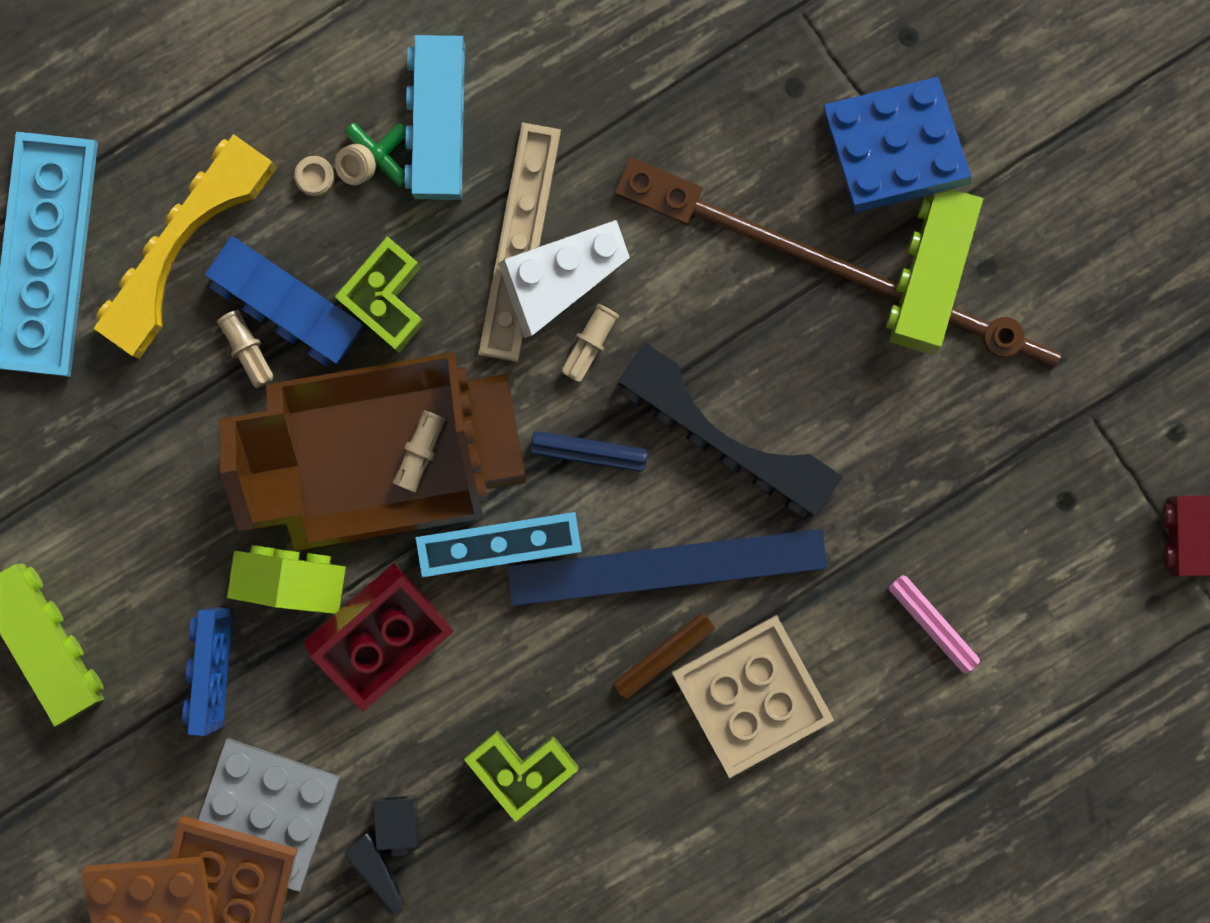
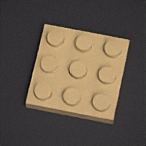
(752, 696)

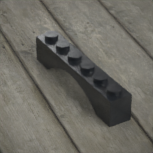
(659, 384)

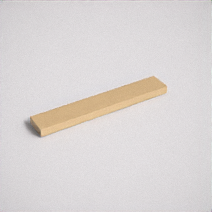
(519, 234)

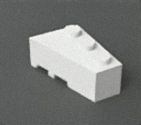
(561, 272)

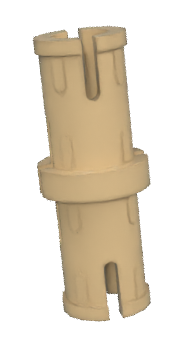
(419, 451)

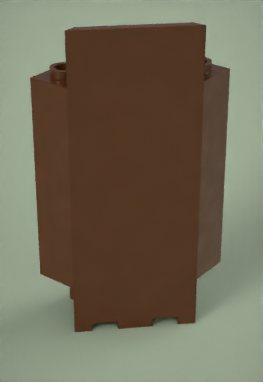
(337, 440)

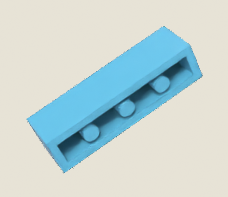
(437, 117)
(498, 544)

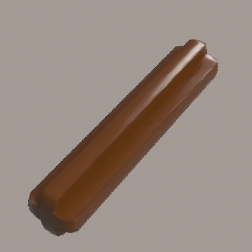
(664, 656)

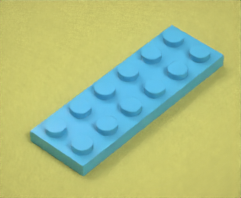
(44, 251)

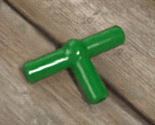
(382, 149)

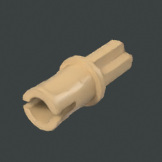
(589, 342)
(245, 348)

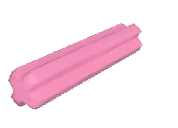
(934, 624)

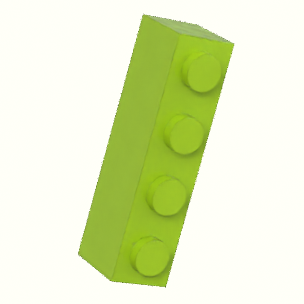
(935, 270)
(42, 647)

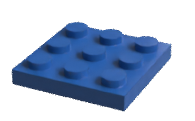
(897, 144)
(208, 670)

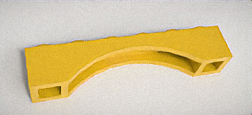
(136, 311)

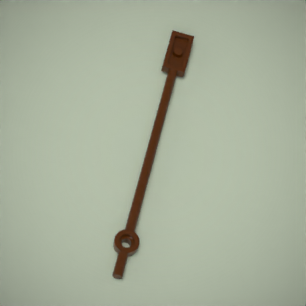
(680, 199)

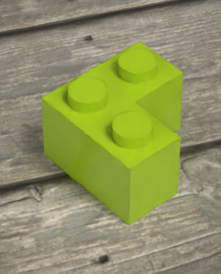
(374, 292)
(285, 580)
(520, 783)

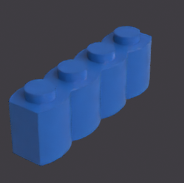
(284, 300)

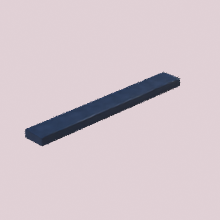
(667, 567)

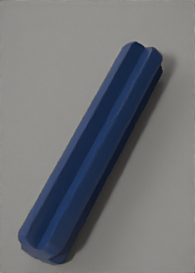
(588, 451)

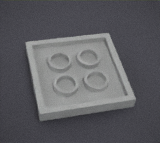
(271, 800)

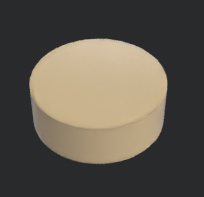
(355, 164)
(314, 176)

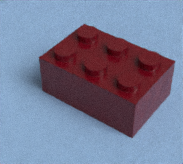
(378, 637)

